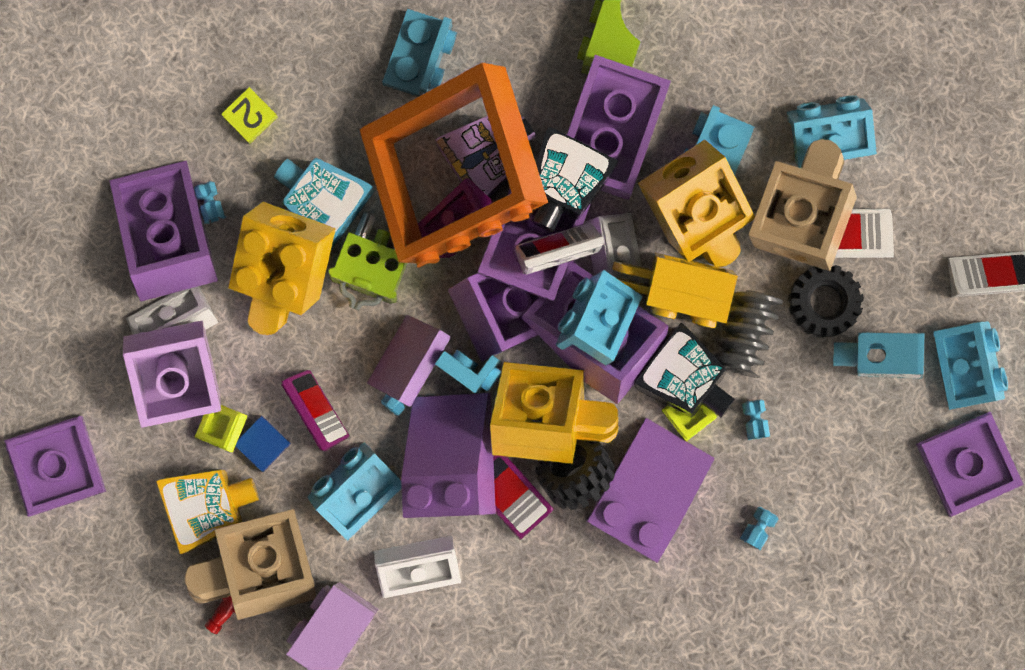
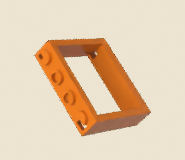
(527, 191)

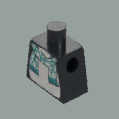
(570, 177)
(685, 376)

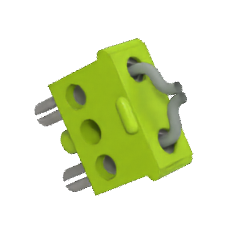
(363, 276)

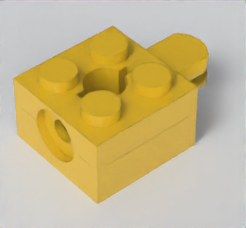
(699, 204)
(288, 277)
(684, 288)
(558, 399)

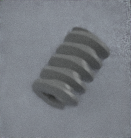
(747, 332)

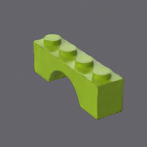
(609, 38)

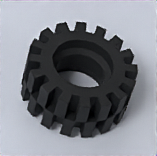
(849, 296)
(584, 483)

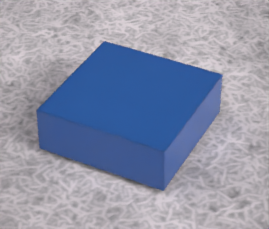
(262, 444)

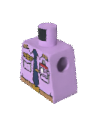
(475, 155)

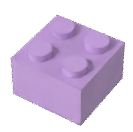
(171, 374)
(332, 630)

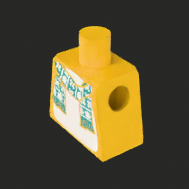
(203, 503)

